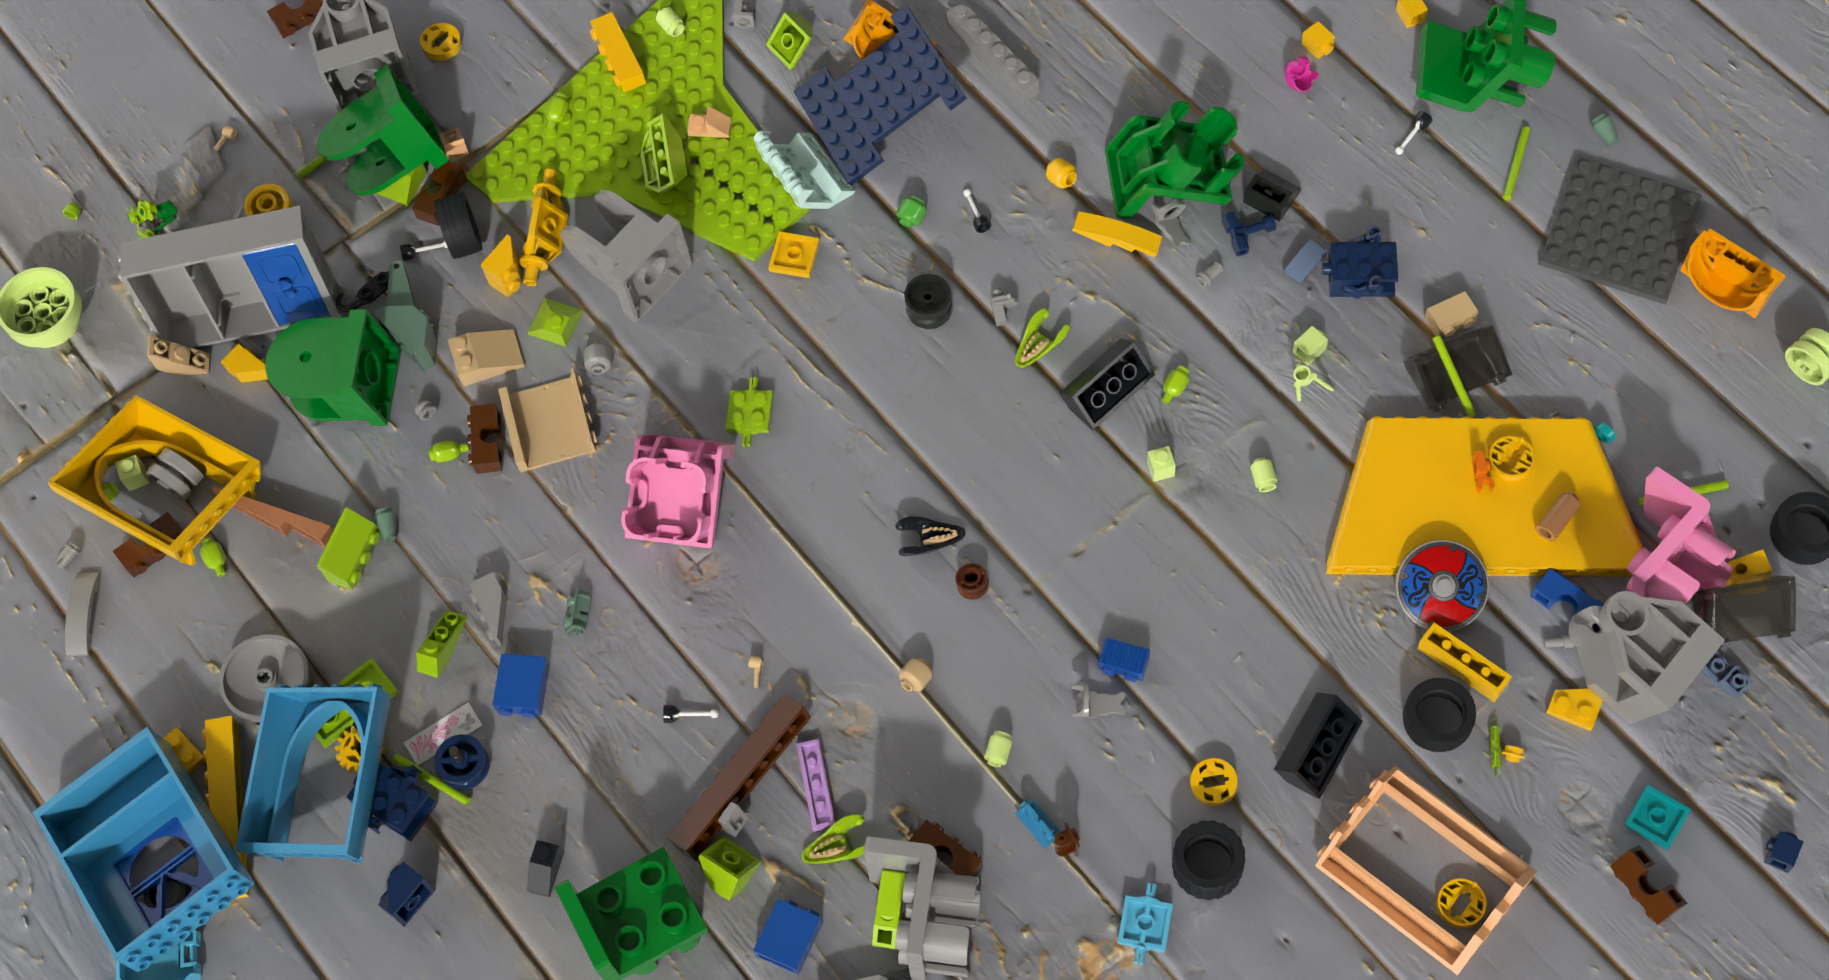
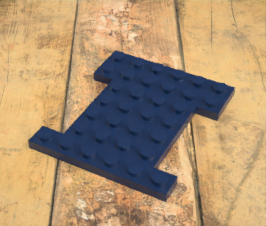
(877, 96)

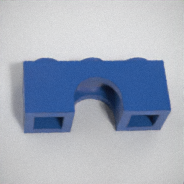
(1556, 588)

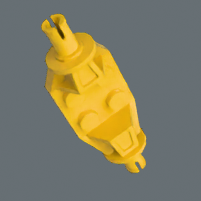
(544, 228)

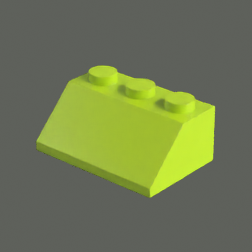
(348, 549)

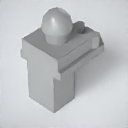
(1000, 303)

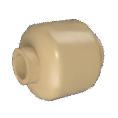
(915, 675)

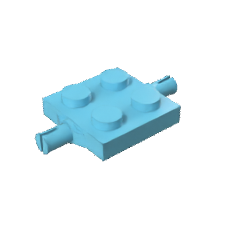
(1145, 923)

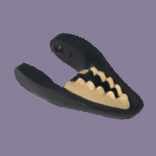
(932, 534)

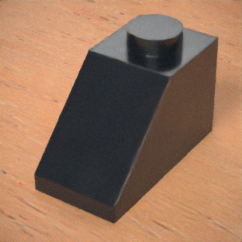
(544, 867)

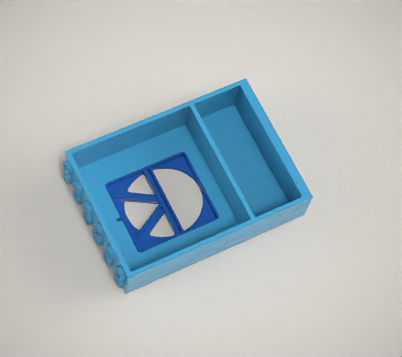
(105, 823)

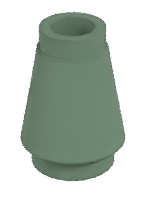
(1605, 129)
(386, 523)

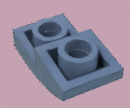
(1305, 261)
(1727, 677)

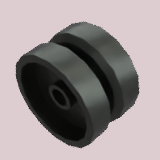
(928, 301)

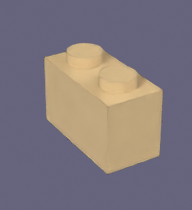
(1451, 315)

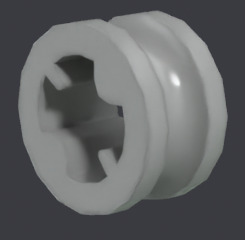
(425, 410)

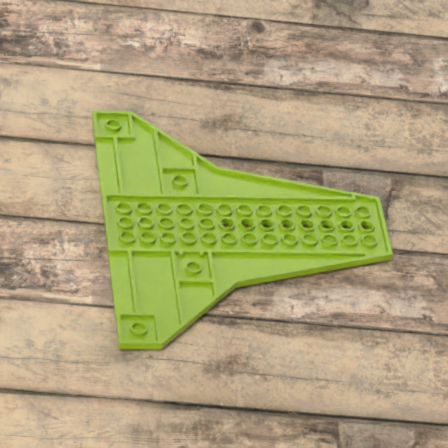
(604, 133)

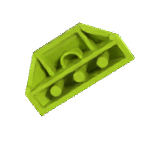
(662, 155)

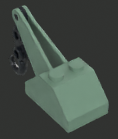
(400, 317)

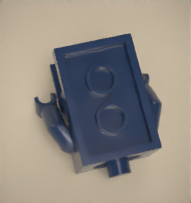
(1362, 267)
(398, 801)

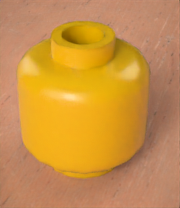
(1061, 173)

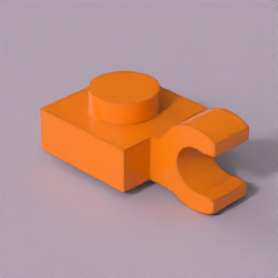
(1480, 469)

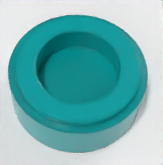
(1605, 432)

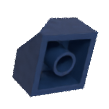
(405, 894)

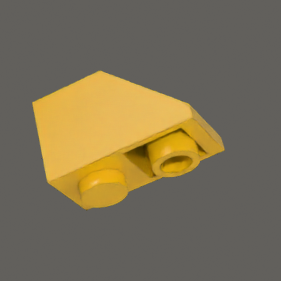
(244, 365)

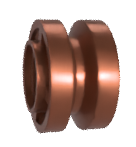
(972, 572)

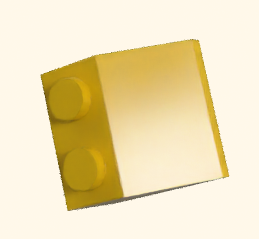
(503, 267)

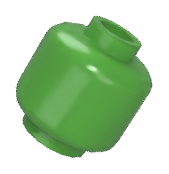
(911, 211)

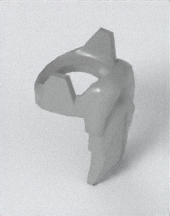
(1168, 222)
(1091, 704)

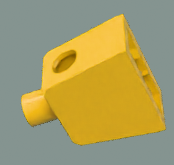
(1750, 568)

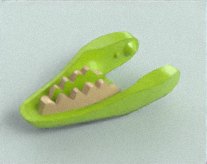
(1034, 344)
(833, 844)

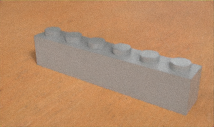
(993, 52)

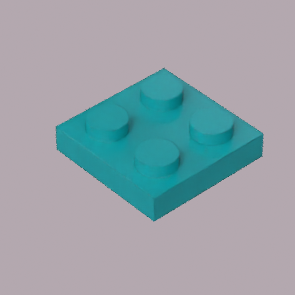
(1657, 817)

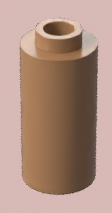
(1558, 516)

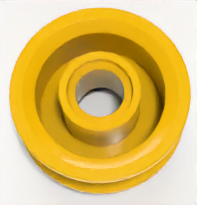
(264, 197)

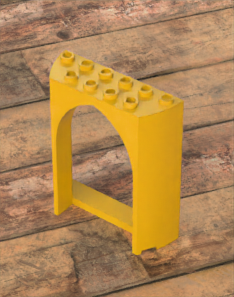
(146, 431)

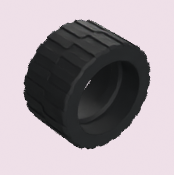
(1208, 832)

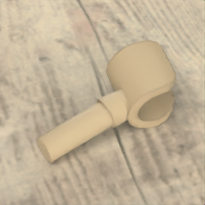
(227, 132)
(756, 663)

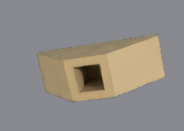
(177, 358)

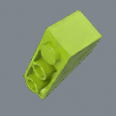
(439, 645)
(888, 908)

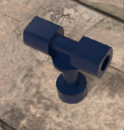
(1240, 232)

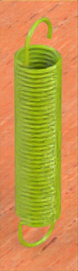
(307, 169)
(1495, 747)

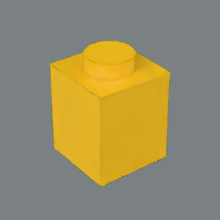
(1411, 11)
(1318, 40)

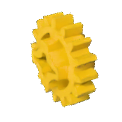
(350, 749)

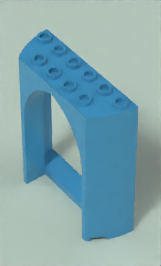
(285, 731)

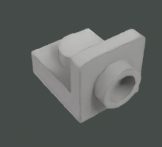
(741, 16)
(732, 819)

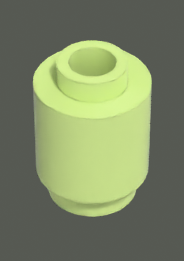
(670, 22)
(1263, 474)
(998, 749)

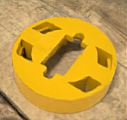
(447, 49)
(1511, 443)
(1217, 791)
(1476, 896)

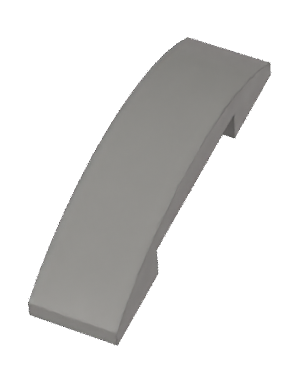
(79, 613)

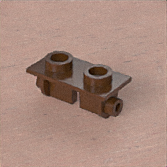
(1067, 842)

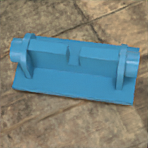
(1037, 822)

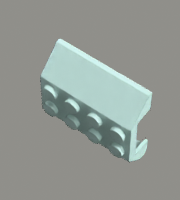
(804, 170)

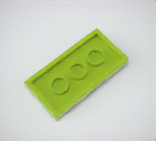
(364, 675)

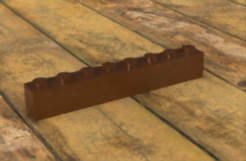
(739, 776)

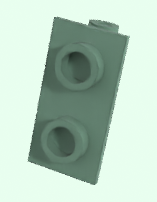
(574, 620)

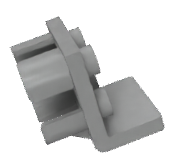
(936, 902)

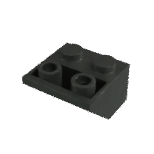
(1270, 194)

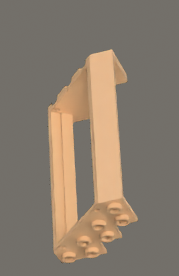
(1452, 827)

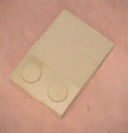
(485, 355)

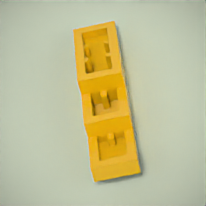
(1112, 231)

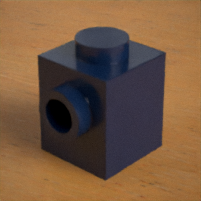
(1783, 851)

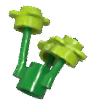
(149, 210)

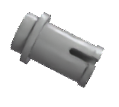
(1204, 278)
(67, 555)

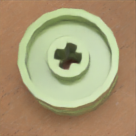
(1810, 356)

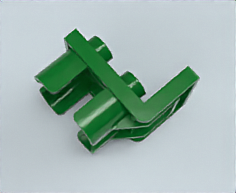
(1473, 66)
(1172, 159)
(634, 917)

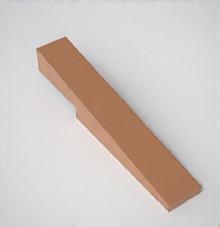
(282, 520)

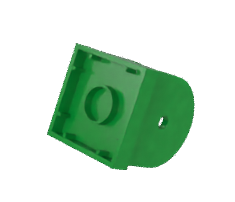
(401, 123)
(336, 368)

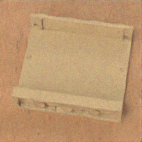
(548, 423)

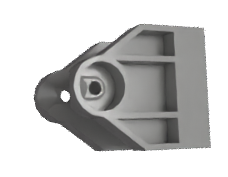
(353, 46)
(1642, 655)

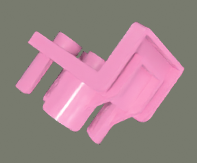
(675, 489)
(1689, 549)

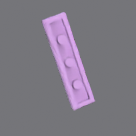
(816, 785)

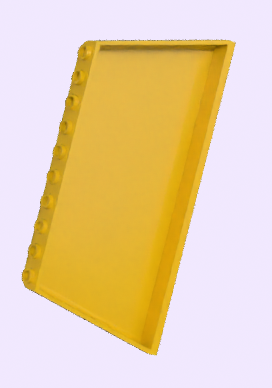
(1420, 487)

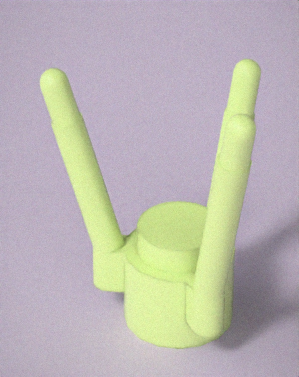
(1304, 377)

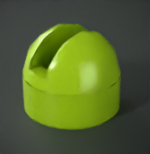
(72, 210)

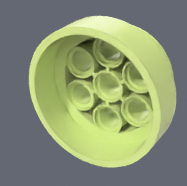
(48, 319)

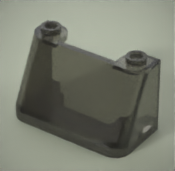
(1477, 361)
(1749, 608)

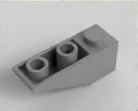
(492, 604)

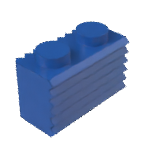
(1124, 660)

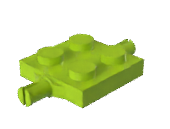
(749, 411)

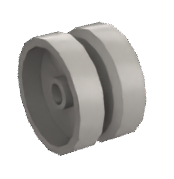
(174, 474)

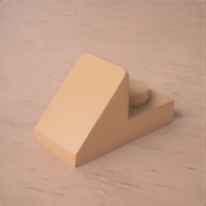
(710, 125)
(454, 144)

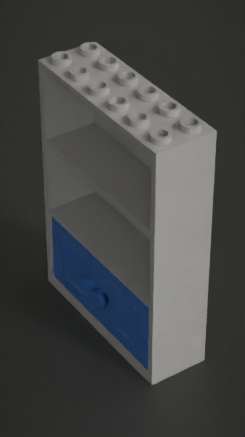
(229, 278)

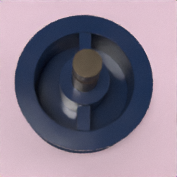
(462, 762)

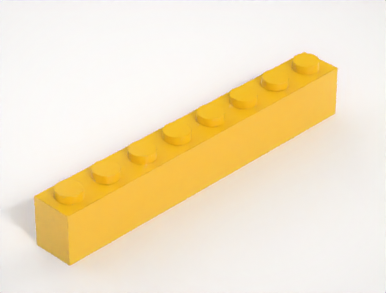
(224, 777)

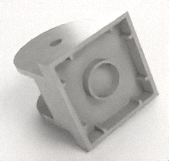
(638, 261)

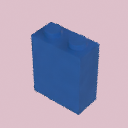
(521, 685)
(788, 935)

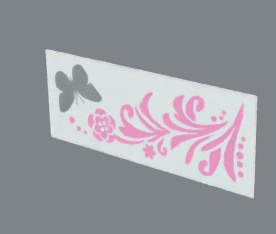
(426, 743)

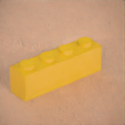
(617, 52)
(1464, 662)

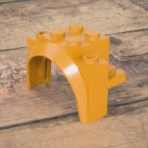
(866, 39)
(1731, 275)

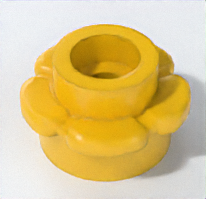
(1513, 753)

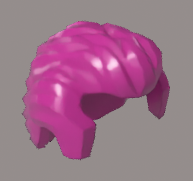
(1298, 74)

